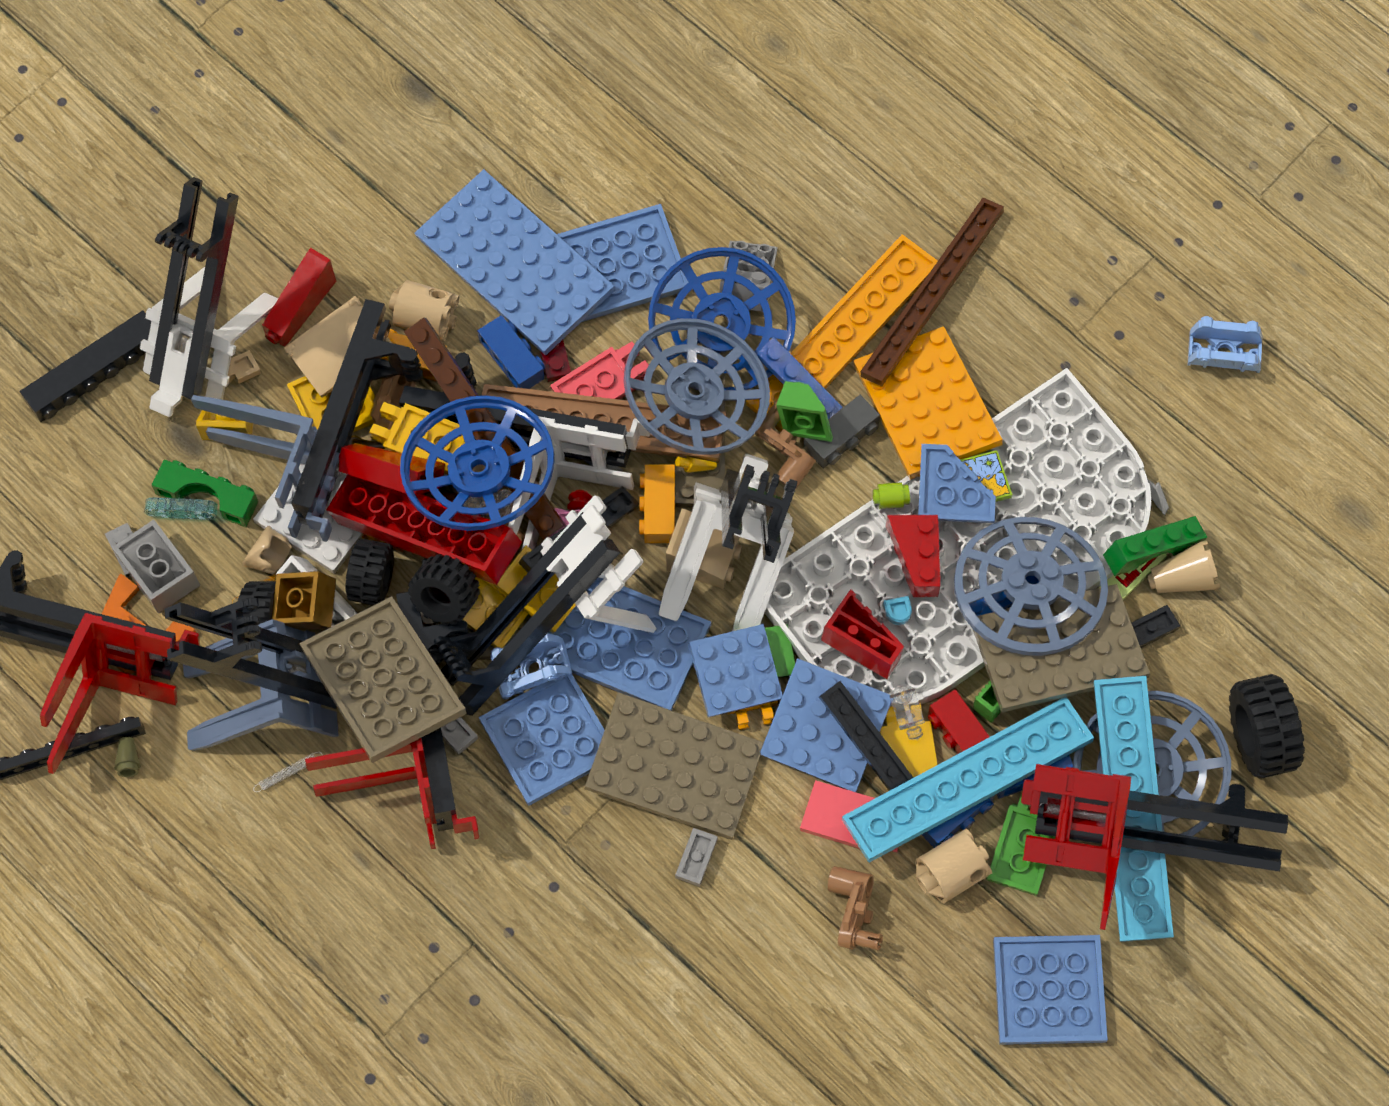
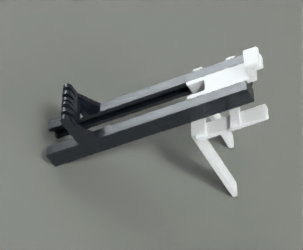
(184, 372)
(577, 559)

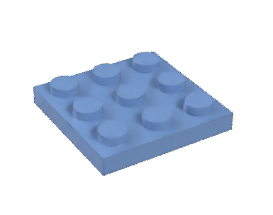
(735, 670)

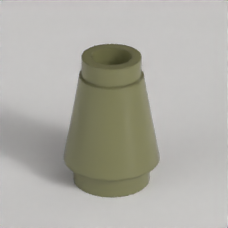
(127, 759)

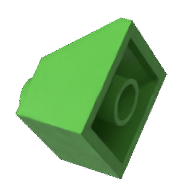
(803, 412)

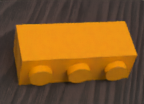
(658, 503)

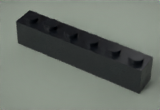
(87, 368)

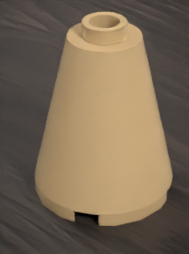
(1185, 571)

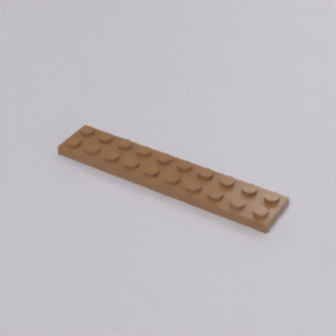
(614, 412)

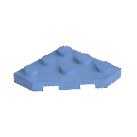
(952, 488)

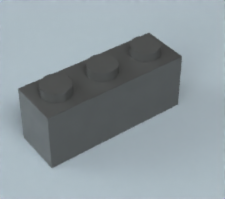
(847, 429)

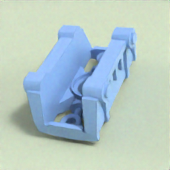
(1226, 335)
(522, 680)

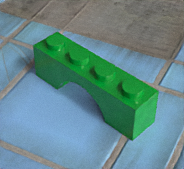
(178, 481)
(1133, 551)

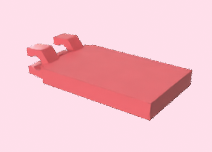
(601, 375)
(826, 809)

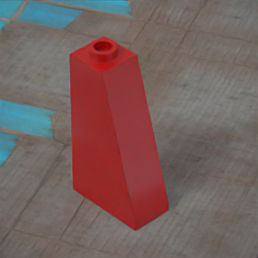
(299, 298)
(383, 466)

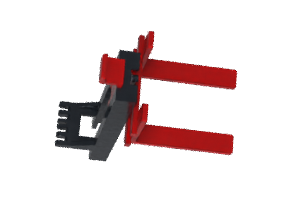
(429, 753)

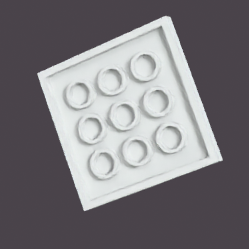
(309, 542)

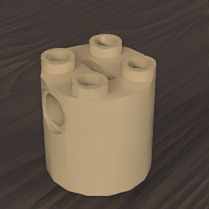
(415, 300)
(952, 867)

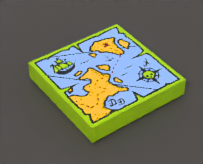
(990, 473)

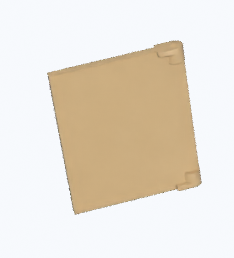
(324, 346)

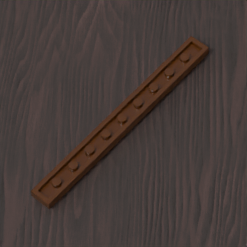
(932, 292)
(457, 386)

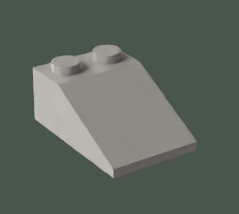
(156, 566)

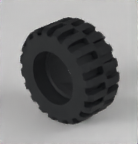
(1266, 726)

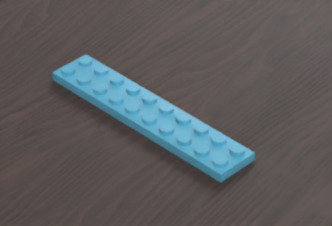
(1129, 751)
(967, 779)

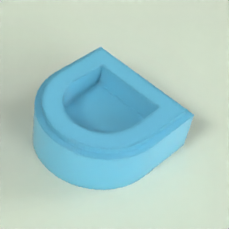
(898, 610)

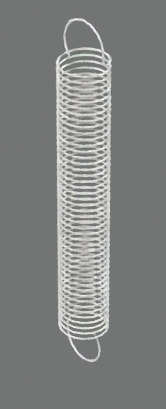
(277, 778)

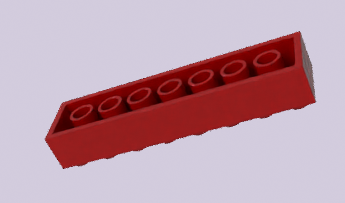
(395, 520)

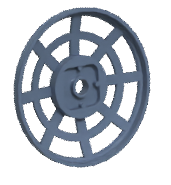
(701, 377)
(1029, 595)
(1168, 759)

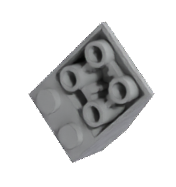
(749, 271)

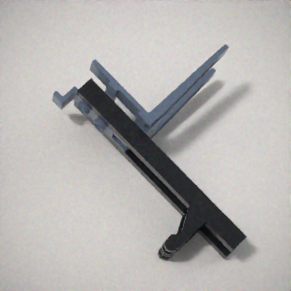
(320, 447)
(277, 653)

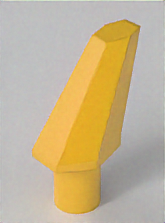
(694, 465)

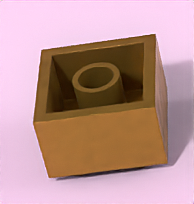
(304, 600)

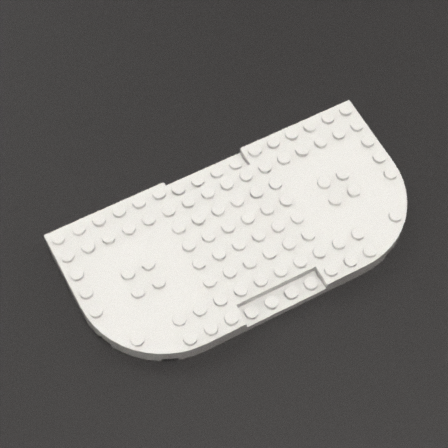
(1061, 467)

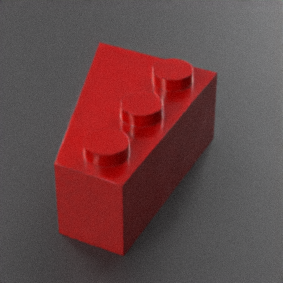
(917, 548)
(862, 637)

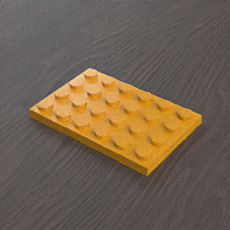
(931, 403)

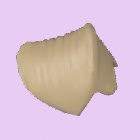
(268, 551)

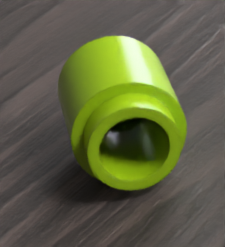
(891, 495)

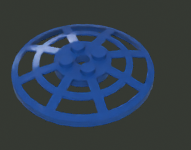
(725, 305)
(476, 453)

